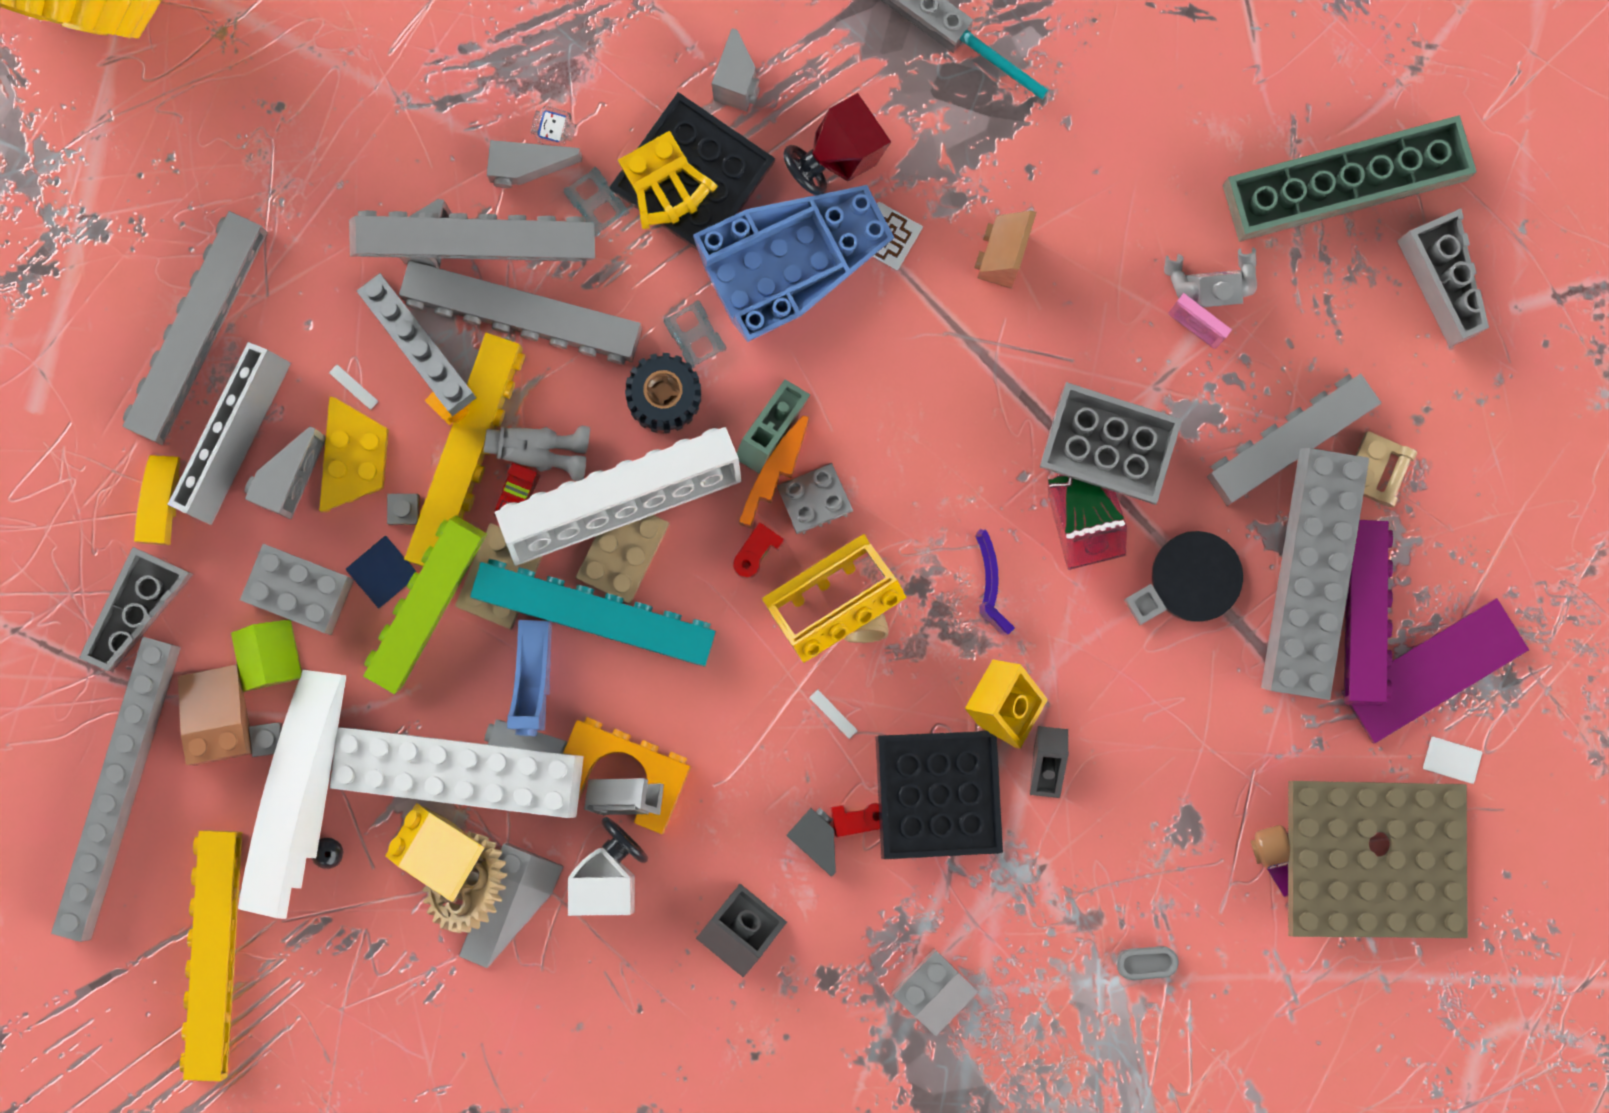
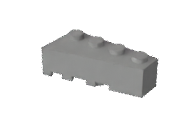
(1446, 276)
(133, 605)

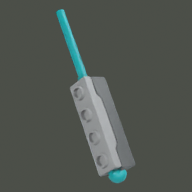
(951, 28)

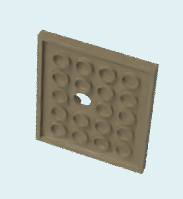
(1349, 891)

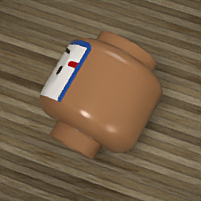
(1271, 847)

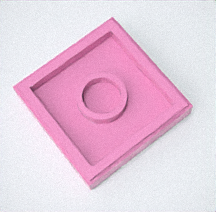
(1199, 321)

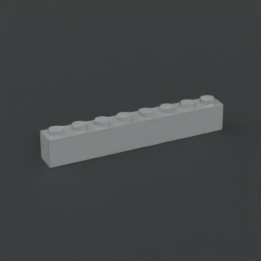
(471, 238)
(521, 312)
(194, 328)

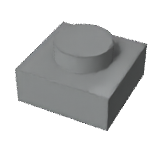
(402, 509)
(1145, 604)
(264, 738)

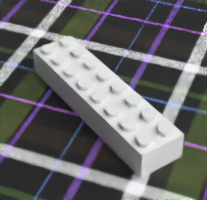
(619, 495)
(457, 772)

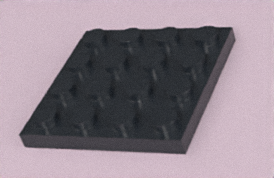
(714, 151)
(938, 795)

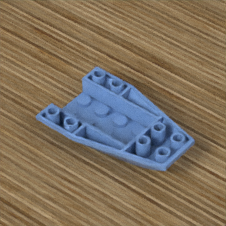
(789, 255)

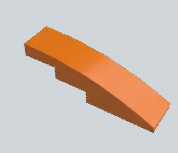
(779, 463)

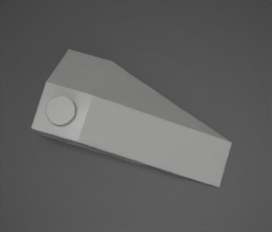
(528, 886)

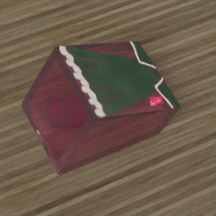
(1087, 521)

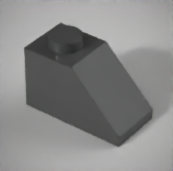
(1049, 761)
(816, 838)

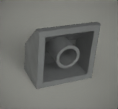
(741, 930)

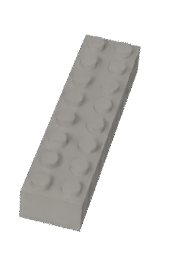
(1315, 573)

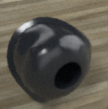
(335, 850)

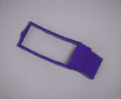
(987, 607)

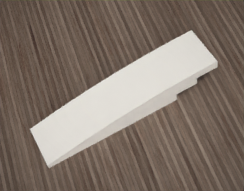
(293, 796)

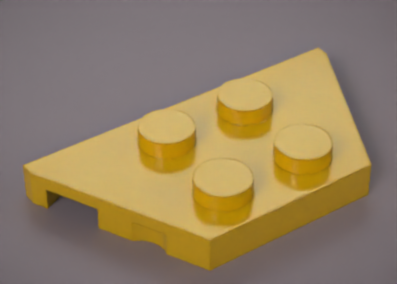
(352, 456)

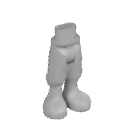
(532, 448)

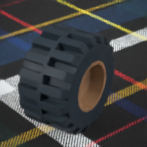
(663, 393)

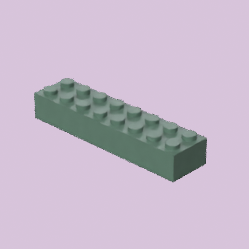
(1349, 178)

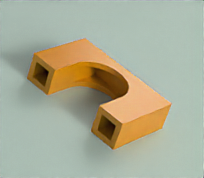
(671, 771)

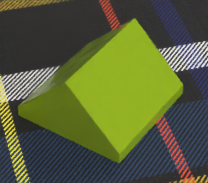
(266, 654)

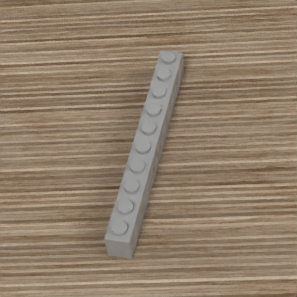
(116, 790)

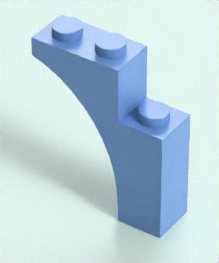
(531, 678)

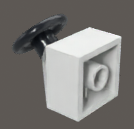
(601, 881)

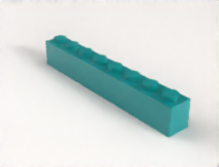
(592, 613)

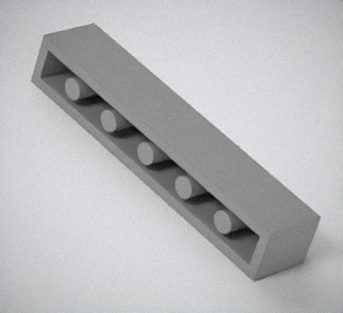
(229, 433)
(1282, 445)

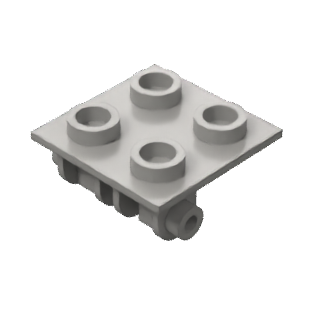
(814, 498)

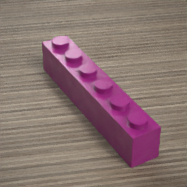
(1367, 617)

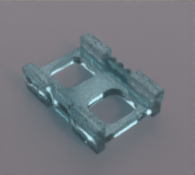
(604, 195)
(703, 329)

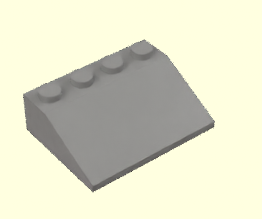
(1110, 443)

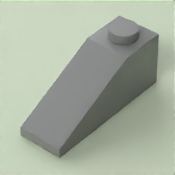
(522, 162)

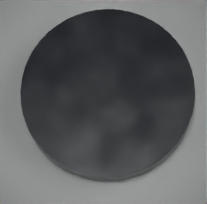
(1197, 576)

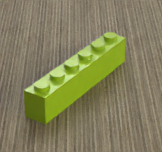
(424, 604)

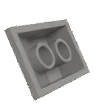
(284, 477)

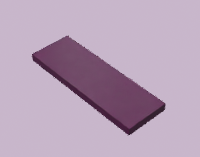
(1443, 668)

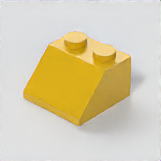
(1006, 702)

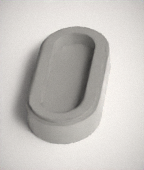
(1147, 963)

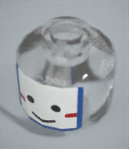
(552, 126)

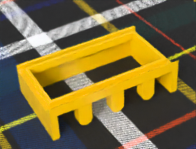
(845, 618)

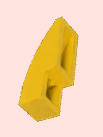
(153, 514)

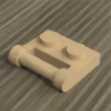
(1379, 451)

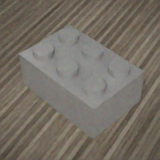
(297, 589)

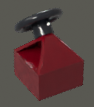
(844, 143)

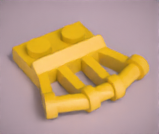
(656, 163)

